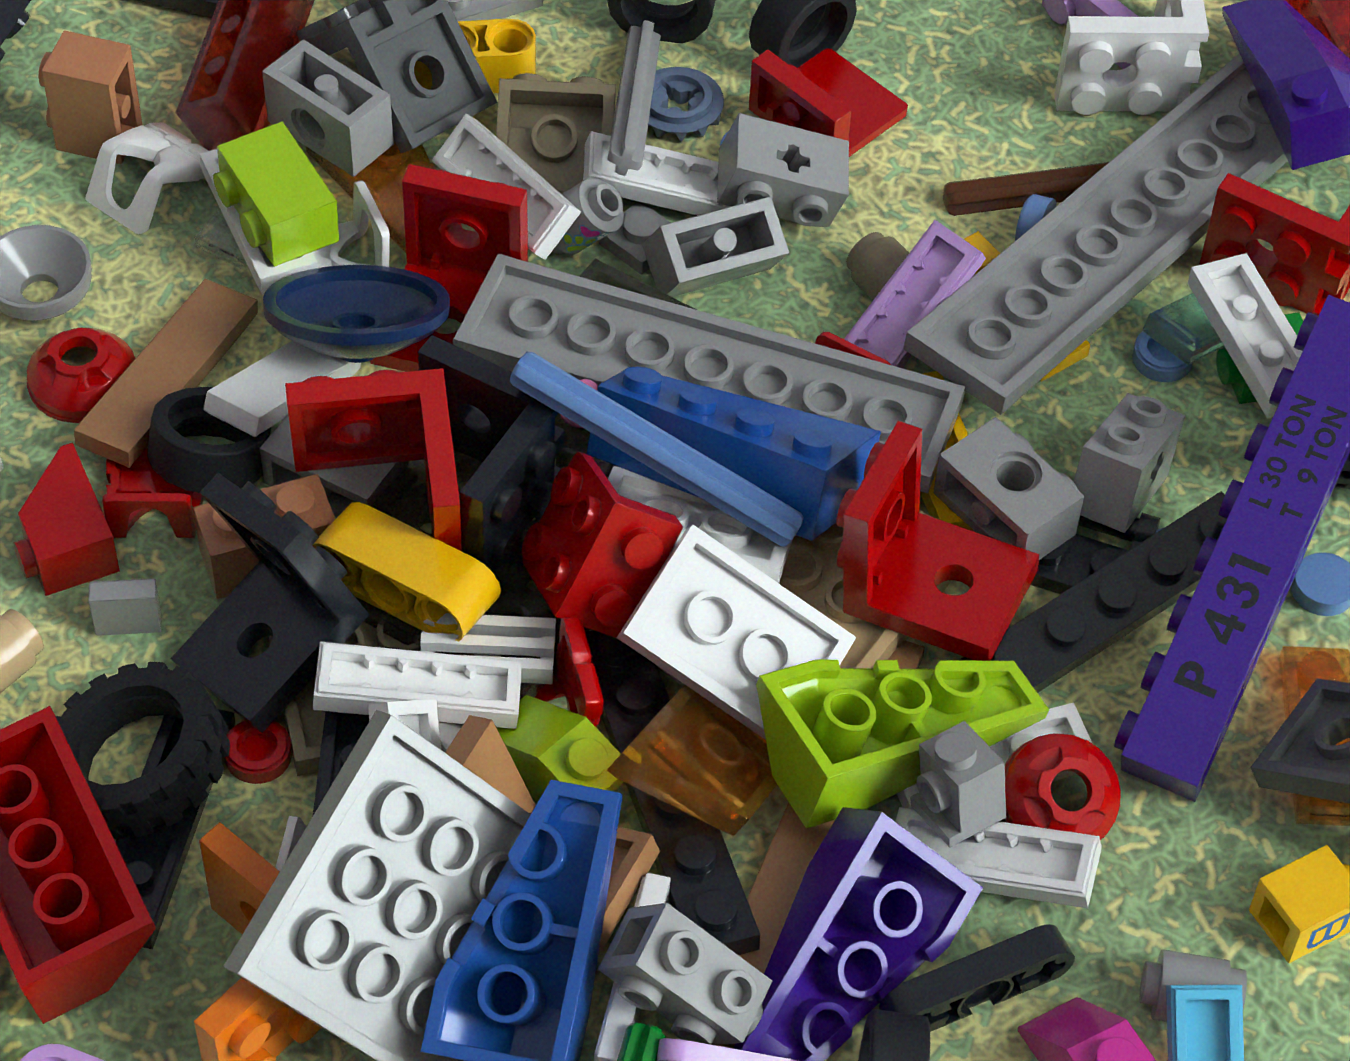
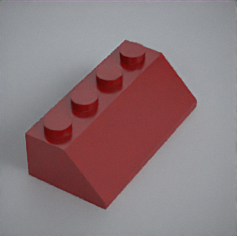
(64, 888)

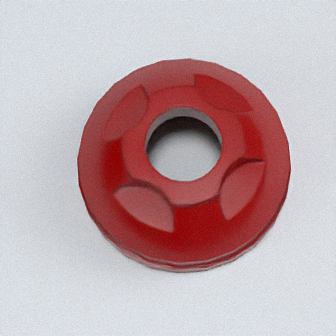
(69, 390)
(1029, 781)

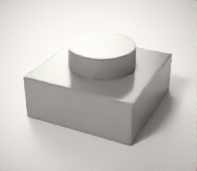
(627, 241)

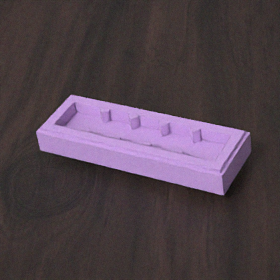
(922, 282)

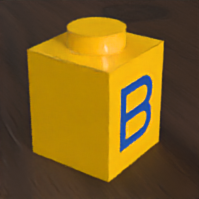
(1304, 903)

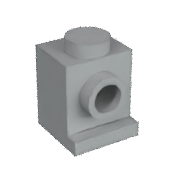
(959, 784)

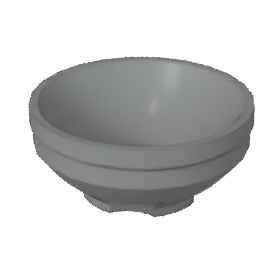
(42, 255)

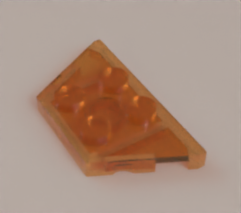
(699, 762)

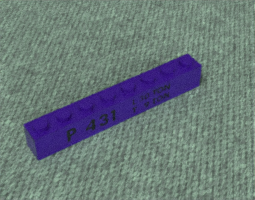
(1248, 567)

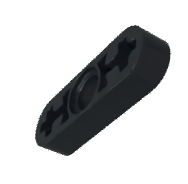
(985, 975)

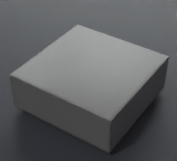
(125, 606)

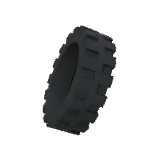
(185, 772)

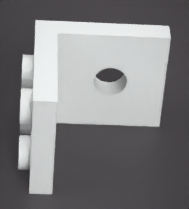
(1160, 52)

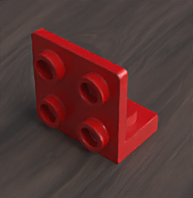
(823, 97)

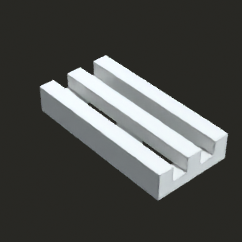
(502, 636)

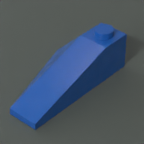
(533, 946)

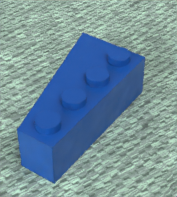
(780, 449)

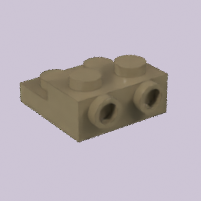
(551, 122)

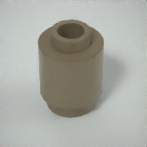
(874, 262)

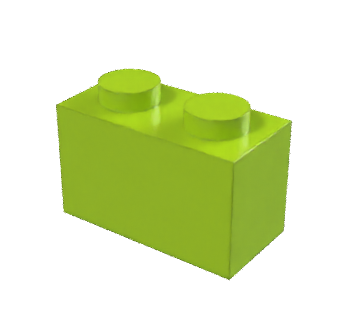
(277, 194)

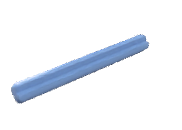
(656, 449)

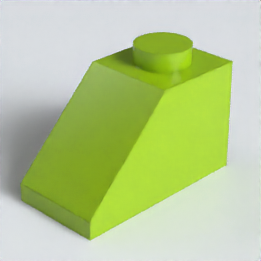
(558, 747)

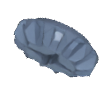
(683, 86)

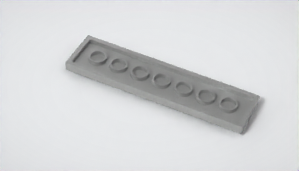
(605, 329)

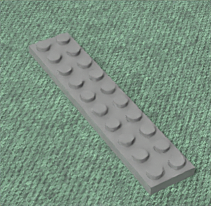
(1099, 244)

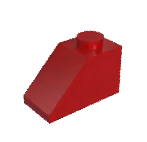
(64, 528)

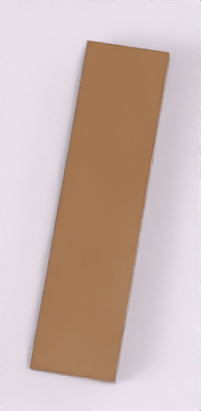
(171, 362)

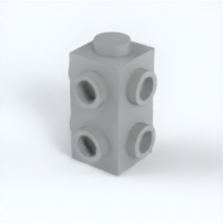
(685, 976)

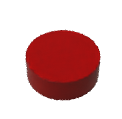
(257, 755)

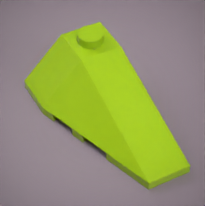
(857, 731)

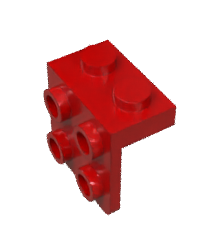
(596, 548)

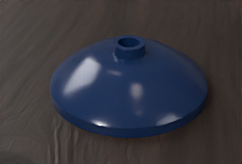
(356, 310)

